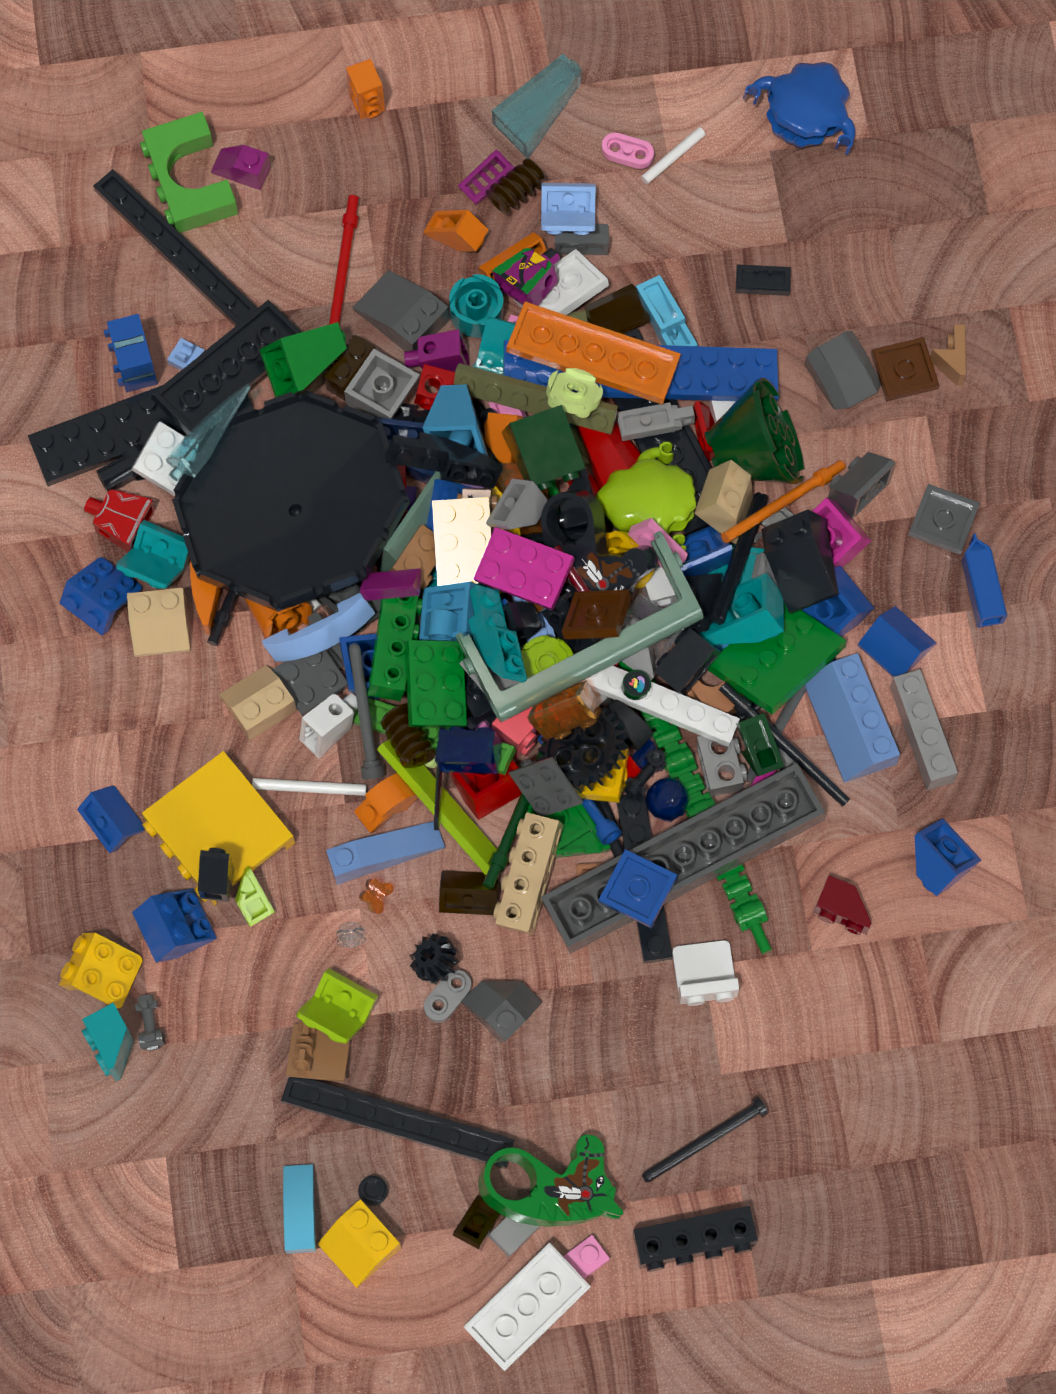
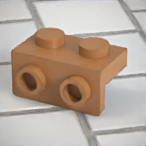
(418, 554)

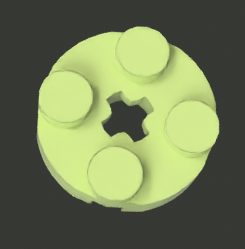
(581, 403)

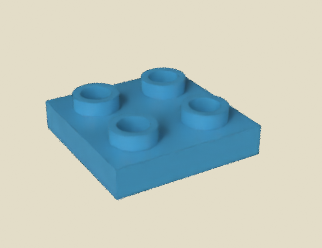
(446, 612)

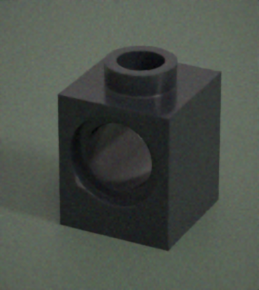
(522, 619)

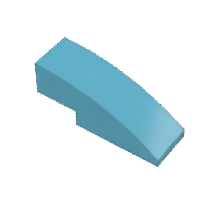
(664, 313)
(299, 1209)

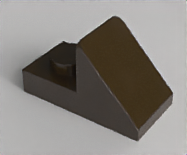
(477, 1223)

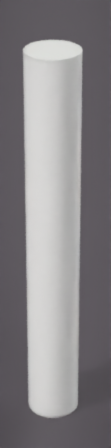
(673, 155)

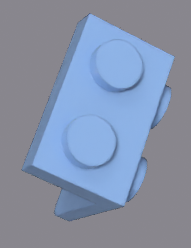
(568, 208)

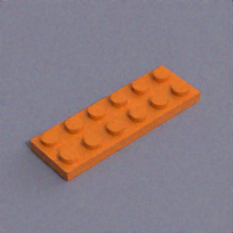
(606, 354)

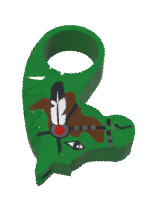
(556, 1199)

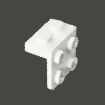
(705, 973)

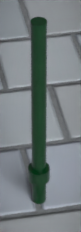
(499, 858)

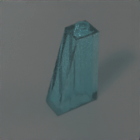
(536, 105)

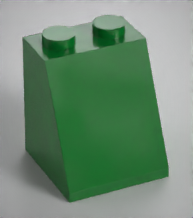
(301, 357)

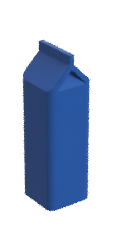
(983, 584)

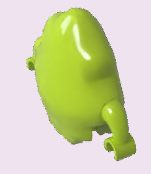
(650, 492)

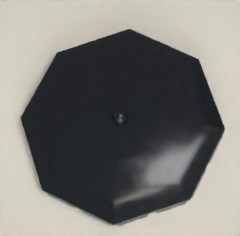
(291, 501)

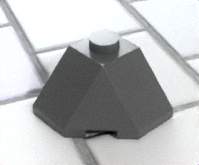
(501, 1006)

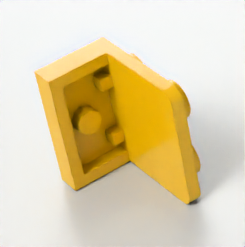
(100, 969)

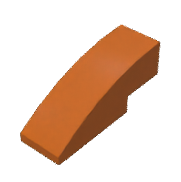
(206, 600)

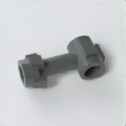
(152, 1037)

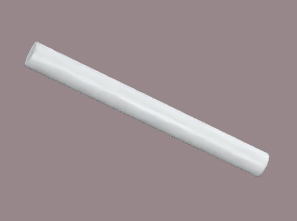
(309, 786)

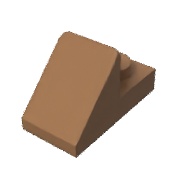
(953, 358)

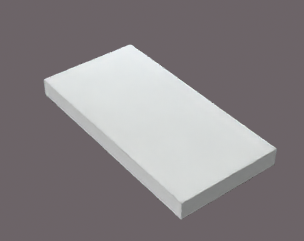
(527, 1306)

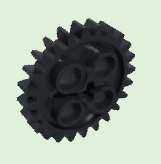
(585, 748)

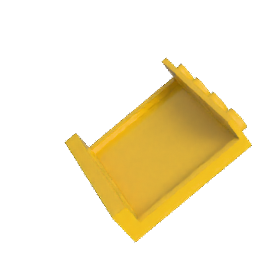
(216, 811)

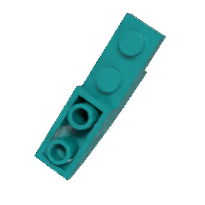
(494, 641)

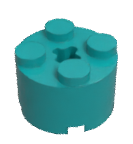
(474, 302)

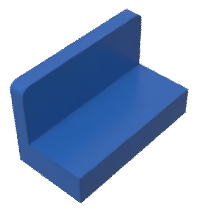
(110, 817)

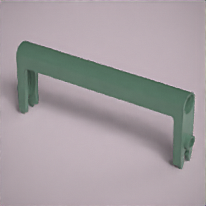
(597, 657)

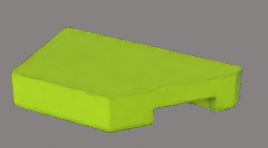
(252, 899)

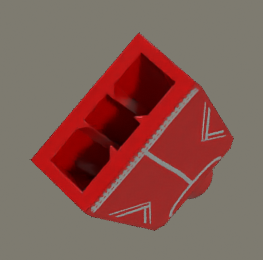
(119, 516)

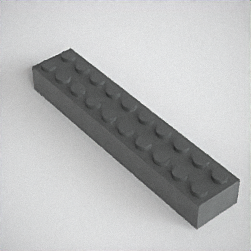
(693, 851)

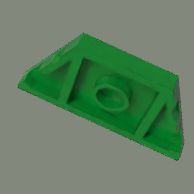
(577, 834)

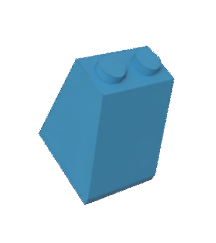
(455, 418)

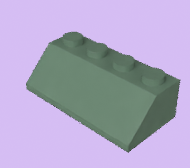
(414, 518)

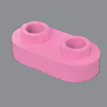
(628, 150)

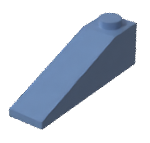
(382, 851)

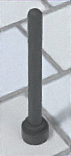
(371, 765)

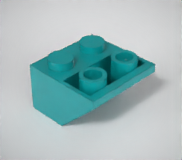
(110, 1035)

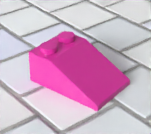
(844, 534)

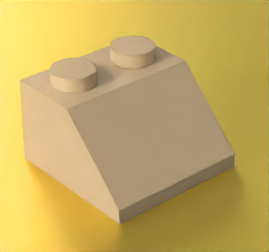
(725, 497)
(158, 622)
(258, 702)

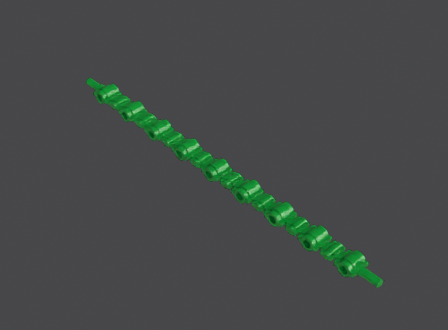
(680, 764)

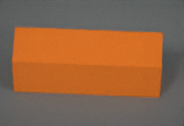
(527, 242)

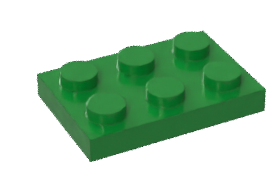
(435, 684)

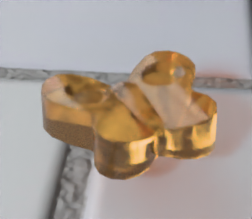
(374, 894)

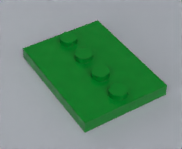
(780, 665)

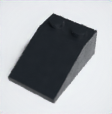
(801, 560)

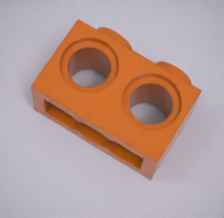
(365, 89)

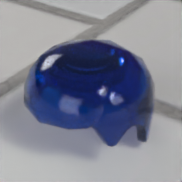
(667, 799)

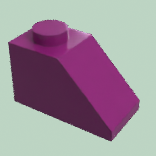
(243, 165)

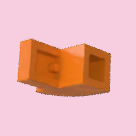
(383, 801)

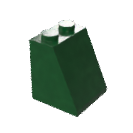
(544, 448)

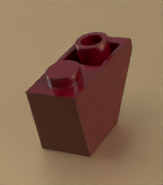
(843, 905)

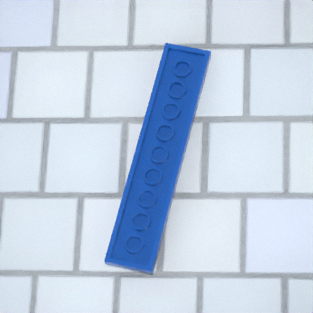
(700, 373)

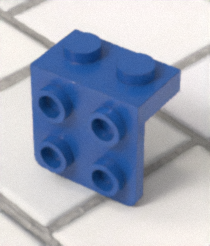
(98, 593)

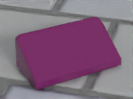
(391, 584)

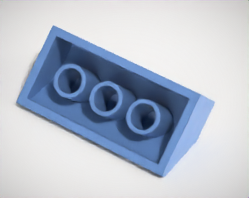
(851, 719)

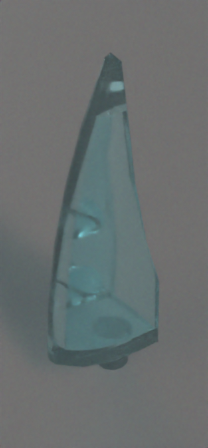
(201, 441)

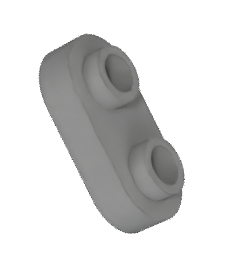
(448, 996)

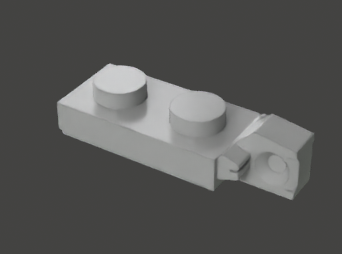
(653, 420)

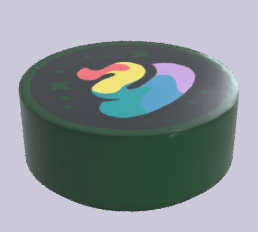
(636, 685)

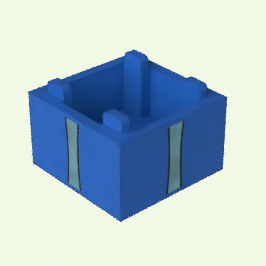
(131, 353)

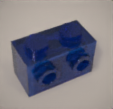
(468, 750)

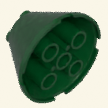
(758, 437)

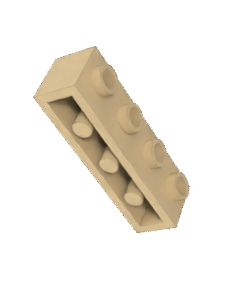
(528, 874)

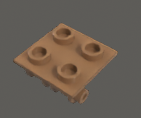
(316, 1055)

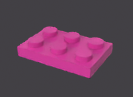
(524, 568)

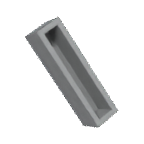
(923, 730)

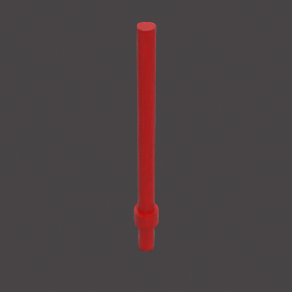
(349, 223)

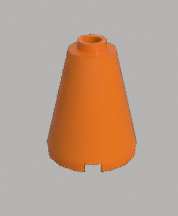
(272, 622)

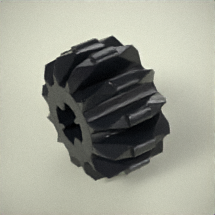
(434, 958)

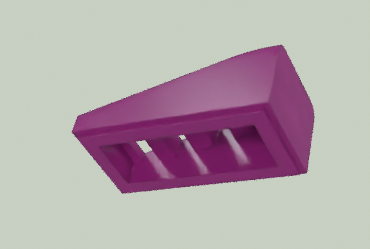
(480, 171)

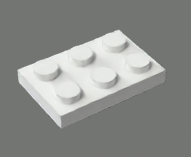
(575, 285)
(152, 459)

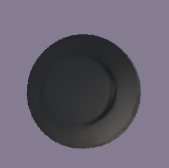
(372, 1190)

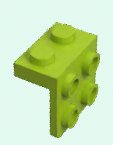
(338, 1007)

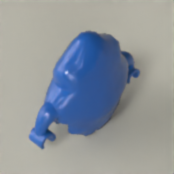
(807, 105)

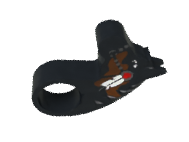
(592, 560)

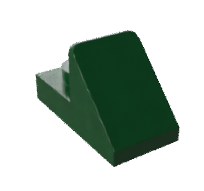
(759, 745)

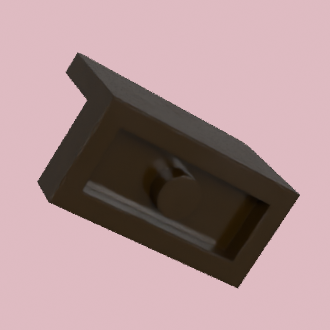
(618, 311)
(464, 893)

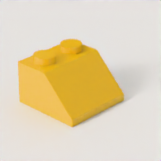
(359, 1243)

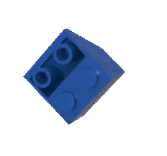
(173, 924)

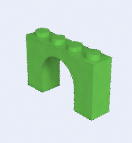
(186, 206)

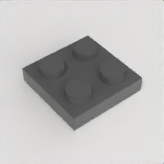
(944, 519)
(311, 680)

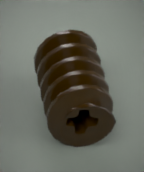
(515, 185)
(406, 740)

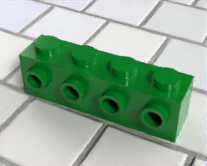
(394, 628)

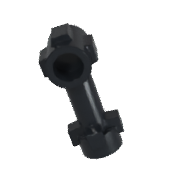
(654, 763)

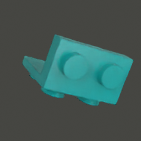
(491, 347)
(156, 556)

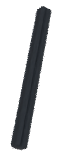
(736, 564)

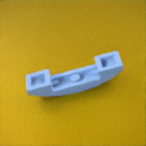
(321, 635)

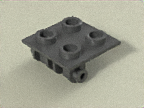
(545, 786)

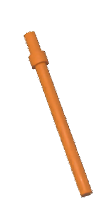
(820, 478)

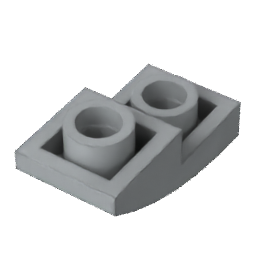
(512, 1235)

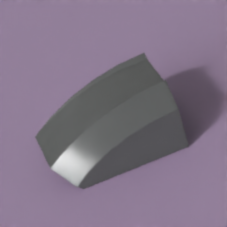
(843, 371)

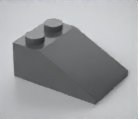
(402, 310)

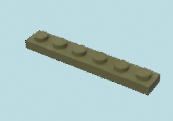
(526, 396)

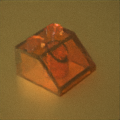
(565, 711)

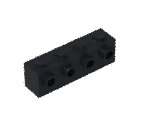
(695, 1237)

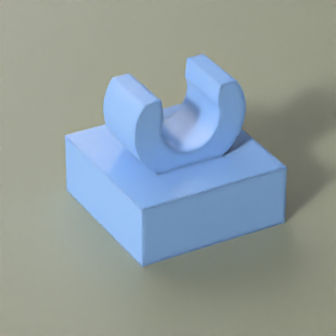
(184, 354)

